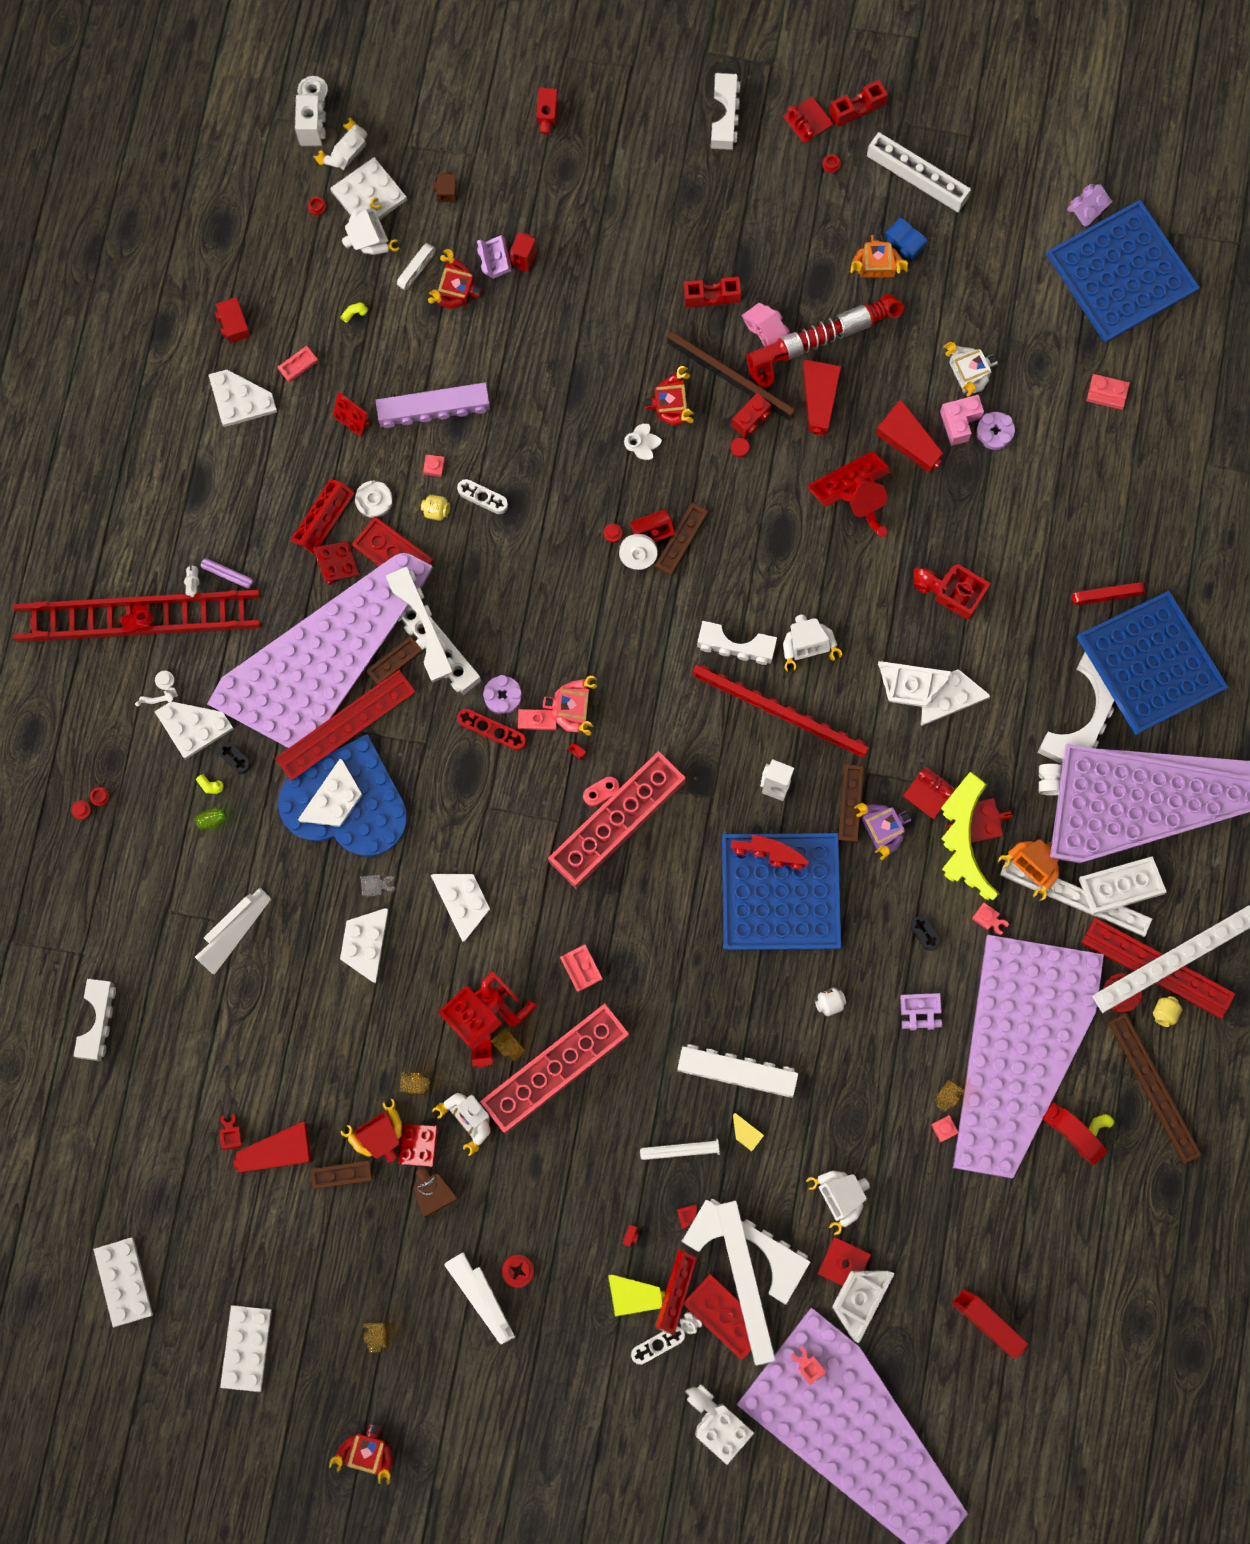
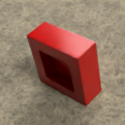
(631, 1236)

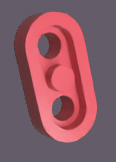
(601, 791)

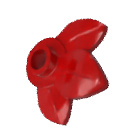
(139, 619)

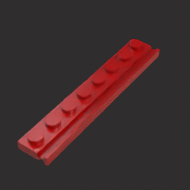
(344, 725)
(1135, 955)

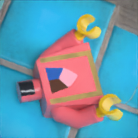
(571, 705)

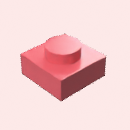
(433, 465)
(944, 1128)

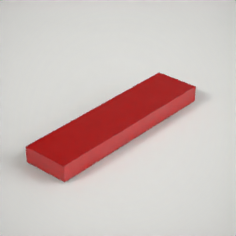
(676, 1292)

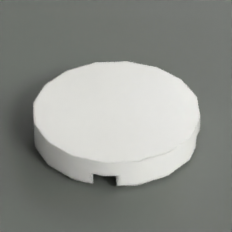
(373, 499)

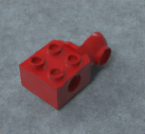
(957, 591)

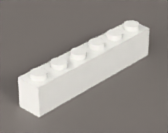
(918, 172)
(737, 1071)

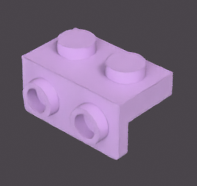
(1090, 203)
(494, 257)

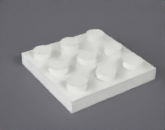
(366, 183)

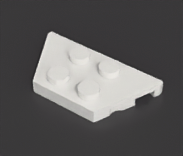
(912, 684)
(954, 696)
(333, 799)
(463, 901)
(364, 943)
(860, 1299)

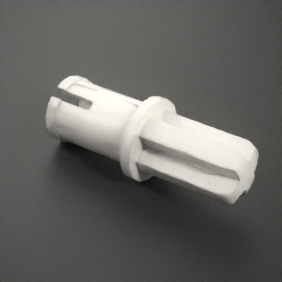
(191, 581)

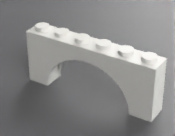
(1054, 744)
(785, 1264)

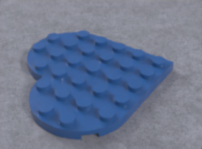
(376, 819)

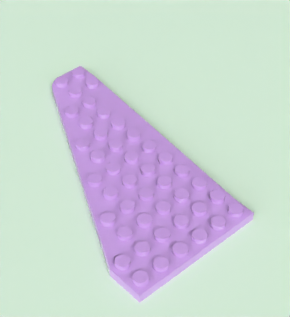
(313, 666)
(1135, 798)

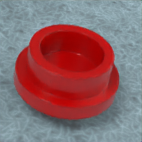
(831, 163)
(317, 206)
(612, 532)
(99, 796)
(81, 810)

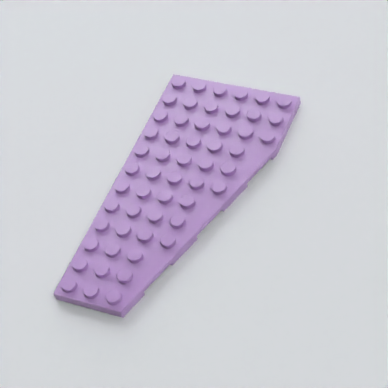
(1024, 1036)
(853, 1433)

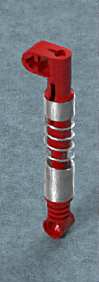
(796, 344)

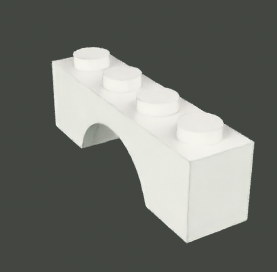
(723, 130)
(713, 639)
(776, 779)
(91, 1045)

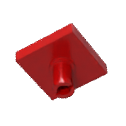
(841, 1260)

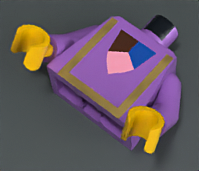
(883, 826)

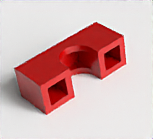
(871, 98)
(725, 292)

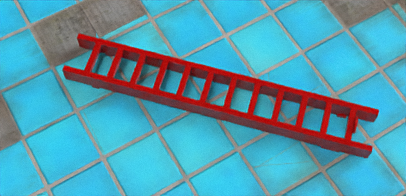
(128, 602)

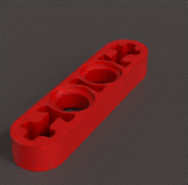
(1108, 593)
(490, 731)

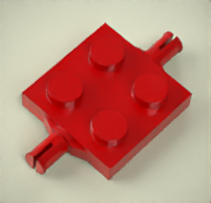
(986, 821)

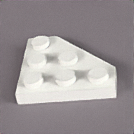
(239, 398)
(192, 726)

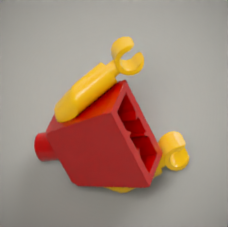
(378, 1135)

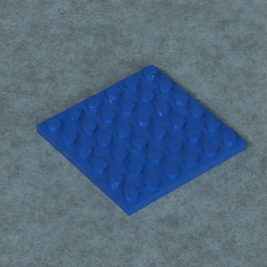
(1122, 271)
(1152, 662)
(782, 905)

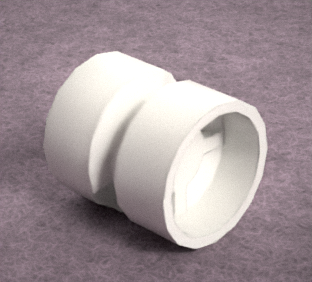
(1050, 778)

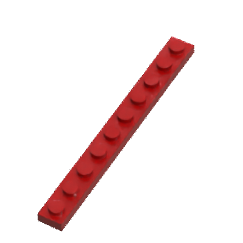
(788, 714)

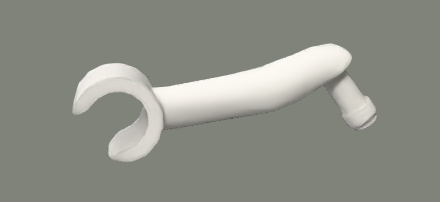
(169, 694)

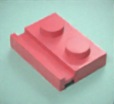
(1107, 391)
(581, 968)

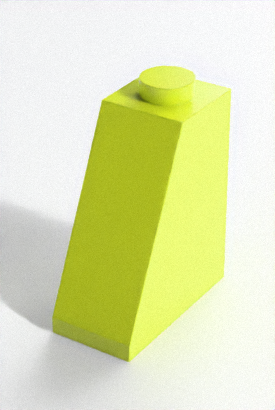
(634, 1296)

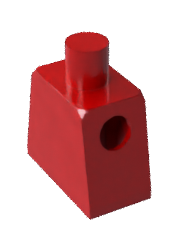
(547, 109)

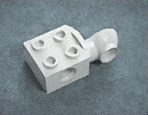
(310, 112)
(719, 1427)

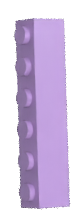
(432, 405)

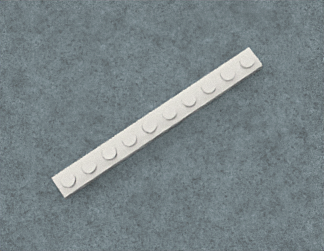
(1173, 960)

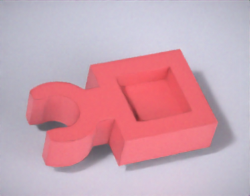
(987, 917)
(809, 1368)

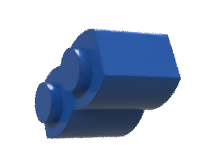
(905, 239)

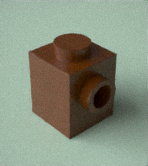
(446, 187)

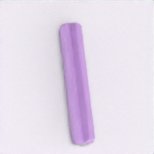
(227, 573)

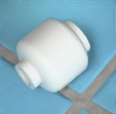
(830, 1001)

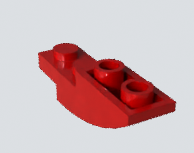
(778, 853)

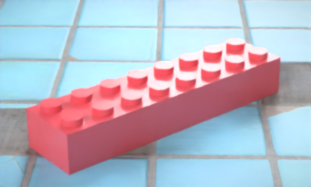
(617, 819)
(555, 1068)

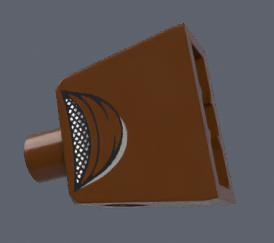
(432, 1192)

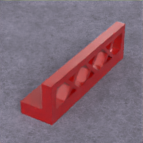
(325, 516)

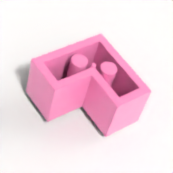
(765, 323)
(957, 416)

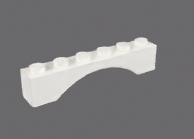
(435, 661)

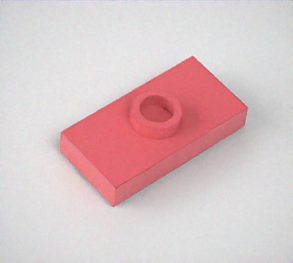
(298, 364)
(536, 720)

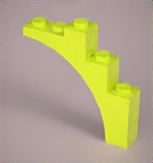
(963, 863)

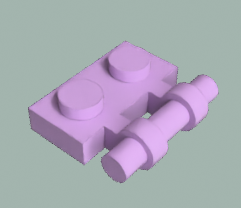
(921, 1004)

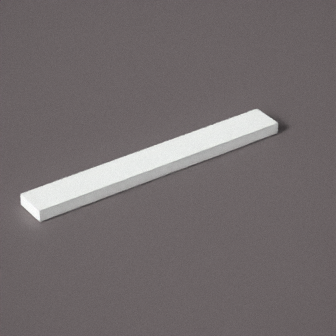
(1076, 898)
(745, 1283)

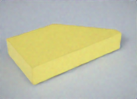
(746, 1133)

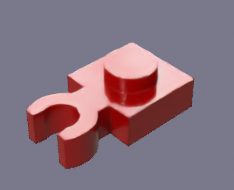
(230, 1136)

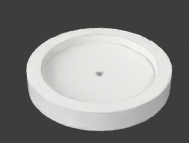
(638, 543)

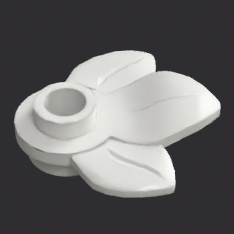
(645, 442)

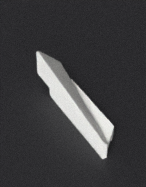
(230, 930)
(480, 1295)

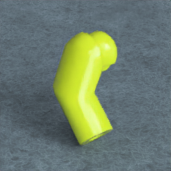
(353, 309)
(209, 787)
(1100, 1122)

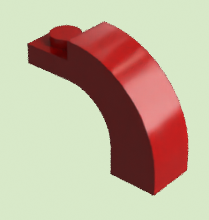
(1075, 1132)

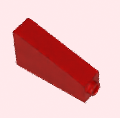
(820, 391)
(908, 437)
(279, 1150)
(989, 1323)

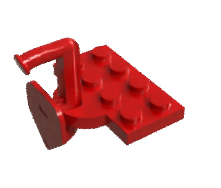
(856, 484)
(473, 1013)

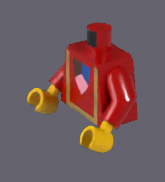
(455, 284)
(671, 399)
(366, 1453)

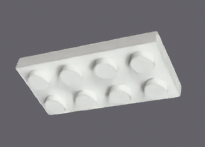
(1122, 885)
(123, 1282)
(246, 1348)

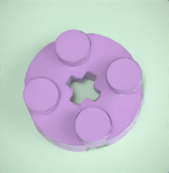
(992, 420)
(502, 705)

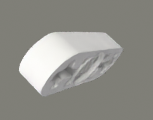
(416, 266)
(496, 497)
(647, 1357)

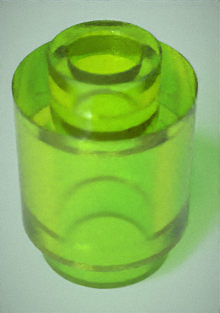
(209, 819)

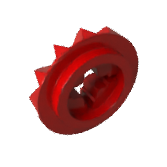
(508, 1273)

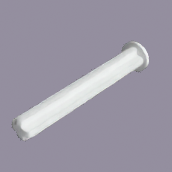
(679, 1150)

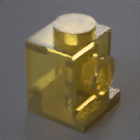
(508, 1045)
(414, 1083)
(948, 1096)
(375, 1336)

